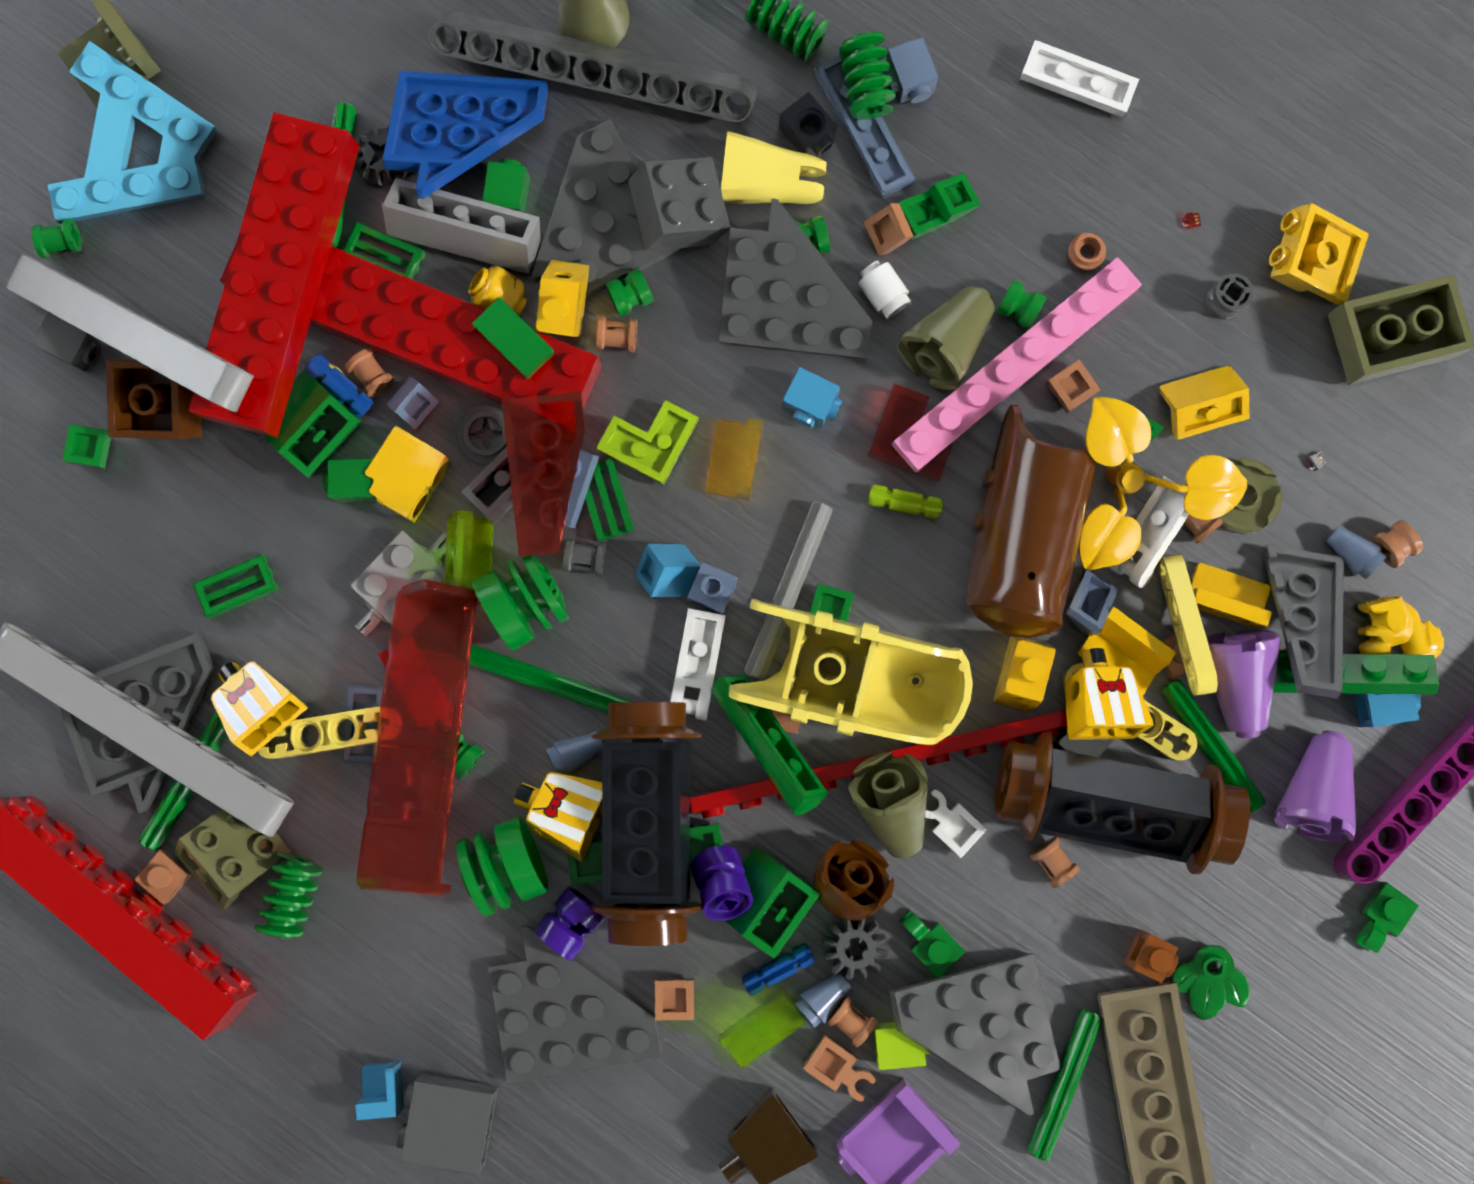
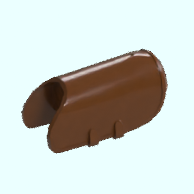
(1028, 526)

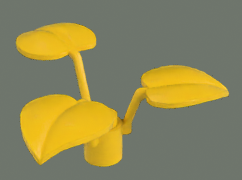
(1111, 438)

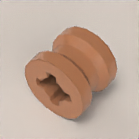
(1399, 543)

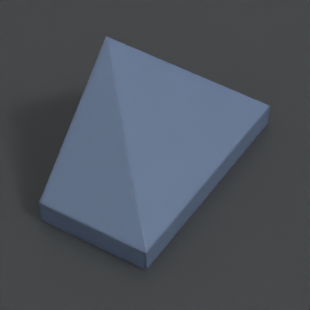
(1091, 603)

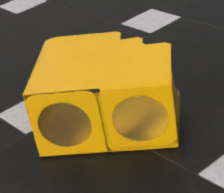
(406, 473)

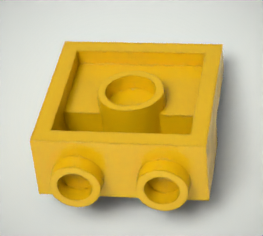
(1318, 253)

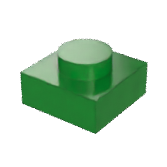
(86, 446)
(832, 601)

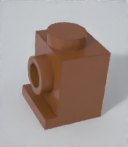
(1152, 956)

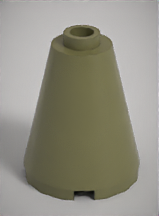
(594, 20)
(948, 338)
(892, 801)

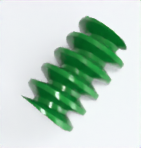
(788, 25)
(864, 76)
(290, 897)

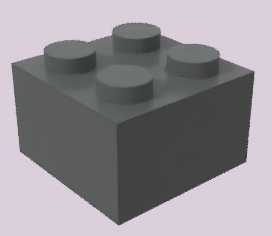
(678, 203)

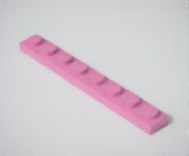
(1016, 365)

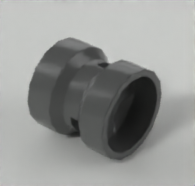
(1221, 300)

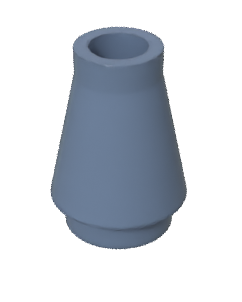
(1359, 553)
(573, 753)
(822, 999)

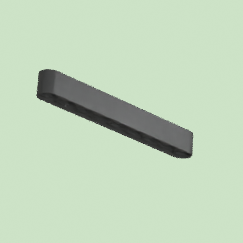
(577, 73)

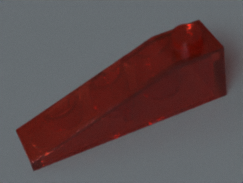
(543, 457)

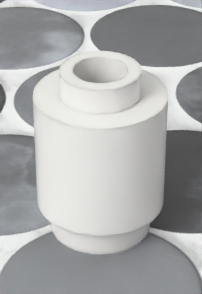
(884, 289)

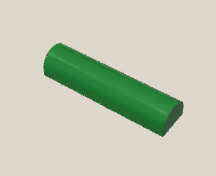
(772, 748)

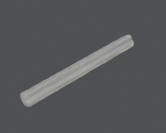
(788, 589)

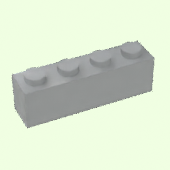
(462, 226)

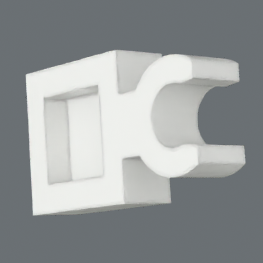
(955, 826)

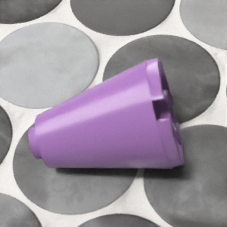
(1245, 678)
(1322, 791)

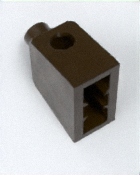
(767, 1142)

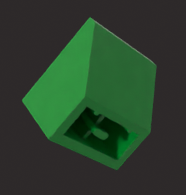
(312, 425)
(778, 902)

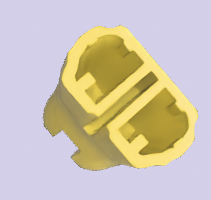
(762, 171)

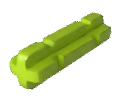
(905, 501)

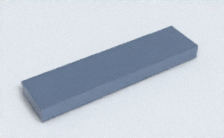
(868, 137)

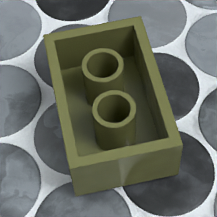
(1401, 329)

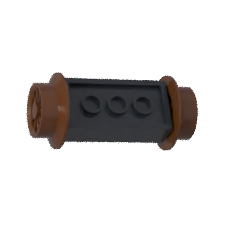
(1122, 805)
(646, 824)

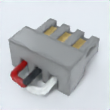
(1316, 460)

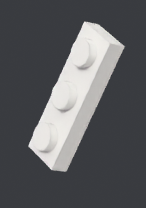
(1079, 79)

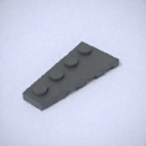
(1310, 613)

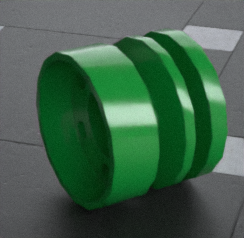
(520, 600)
(493, 869)

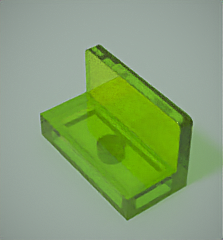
(467, 548)
(761, 1029)

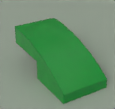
(939, 205)

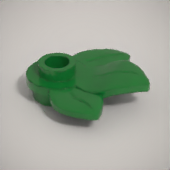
(1211, 988)

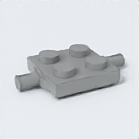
(394, 567)

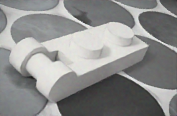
(1159, 525)
(698, 660)

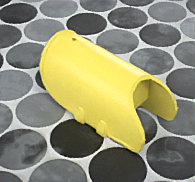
(863, 679)

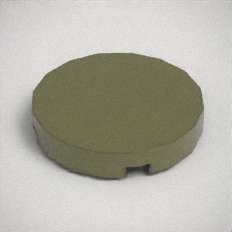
(1260, 501)

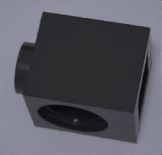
(803, 112)

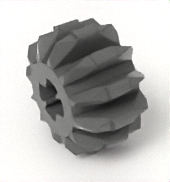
(867, 951)

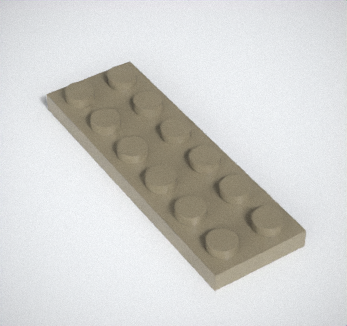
(1154, 1085)

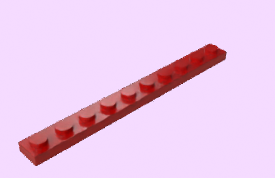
(971, 743)

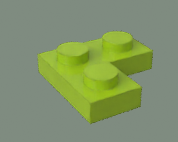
(652, 451)

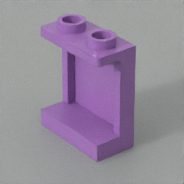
(895, 1139)

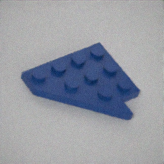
(456, 121)

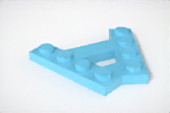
(107, 182)

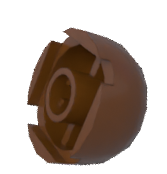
(852, 880)

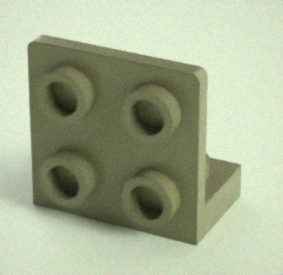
(116, 39)
(227, 855)

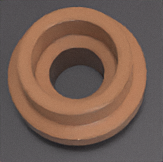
(1089, 241)

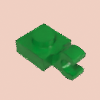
(1387, 913)
(933, 945)

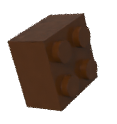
(147, 404)

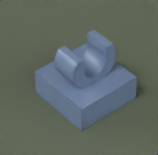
(412, 402)

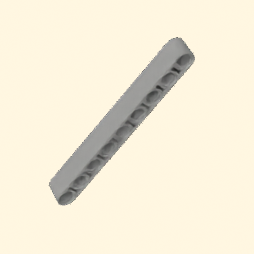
(131, 333)
(142, 731)

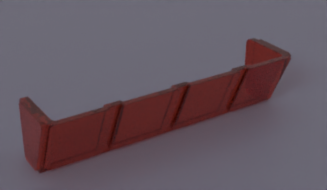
(417, 740)

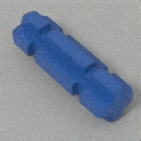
(338, 385)
(778, 969)

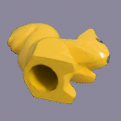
(1395, 624)

